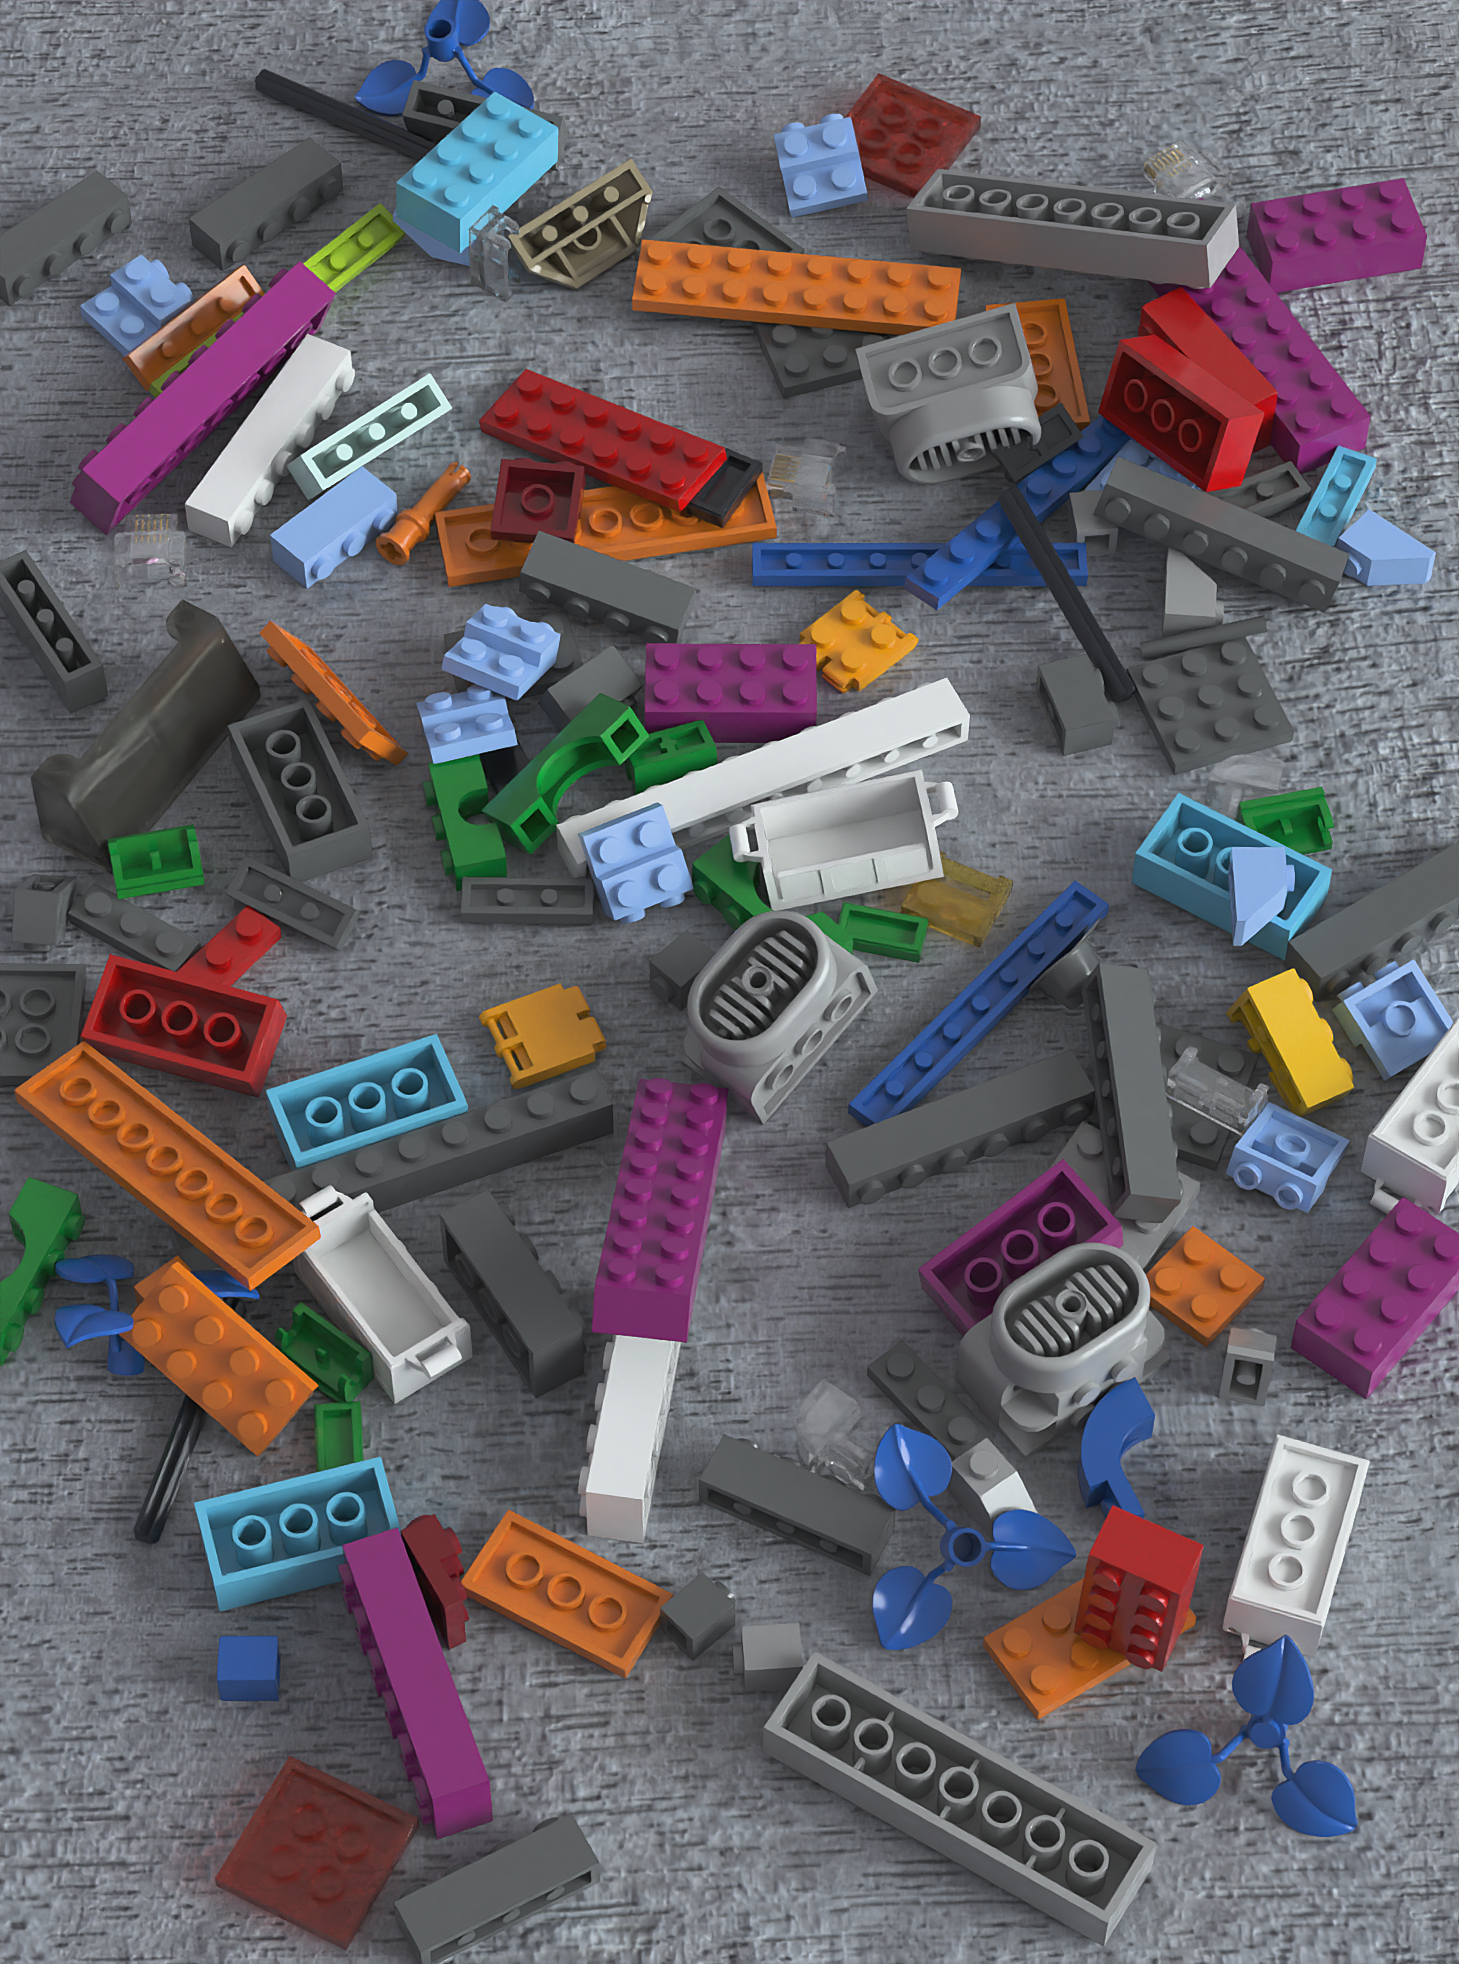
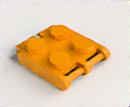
(856, 643)
(546, 1034)

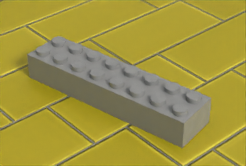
(1073, 228)
(959, 1798)

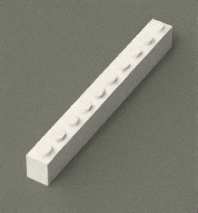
(814, 760)

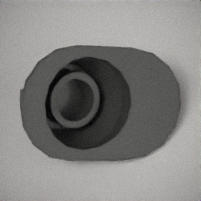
(1069, 973)

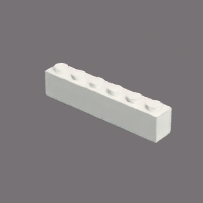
(269, 440)

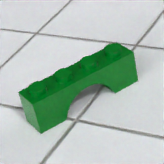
(596, 738)
(732, 891)
(44, 1223)

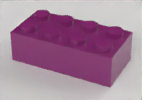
(1336, 235)
(735, 688)
(1013, 1240)
(1381, 1299)

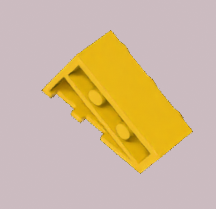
(1294, 1042)

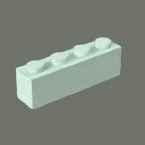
(368, 437)

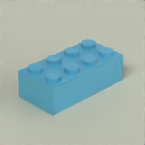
(477, 165)
(1189, 862)
(364, 1102)
(291, 1531)

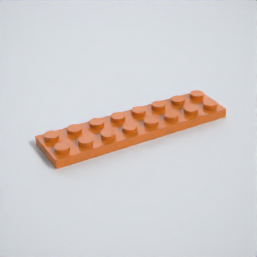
(793, 288)
(610, 524)
(168, 1165)

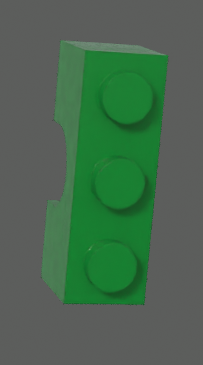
(458, 793)

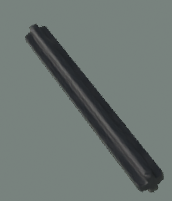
(343, 115)
(1066, 594)
(174, 1461)

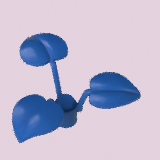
(447, 28)
(88, 1321)
(906, 1602)
(1277, 1693)

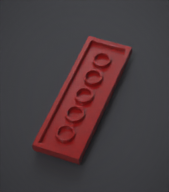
(603, 438)

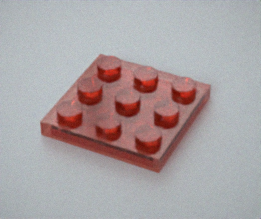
(908, 134)
(317, 1852)

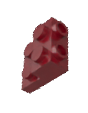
(537, 499)
(437, 1571)

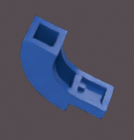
(1111, 1430)

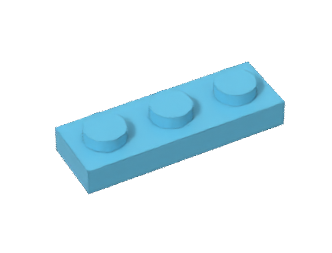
(1337, 496)

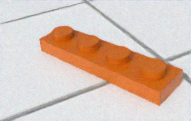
(192, 326)

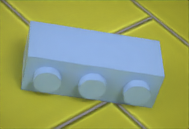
(334, 527)

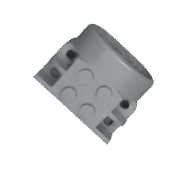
(952, 394)
(771, 1008)
(1061, 1344)

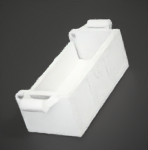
(846, 839)
(1418, 1137)
(380, 1295)
(1295, 1545)

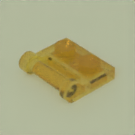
(955, 910)

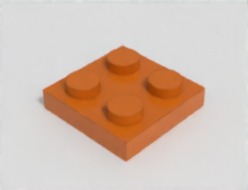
(1201, 1286)

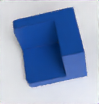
(248, 1668)

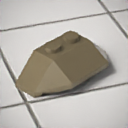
(586, 229)

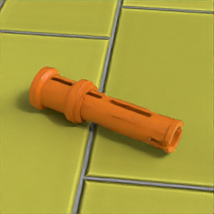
(414, 524)

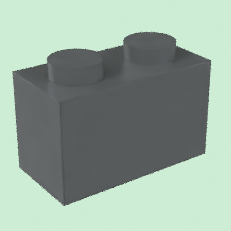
(602, 674)
(1076, 704)

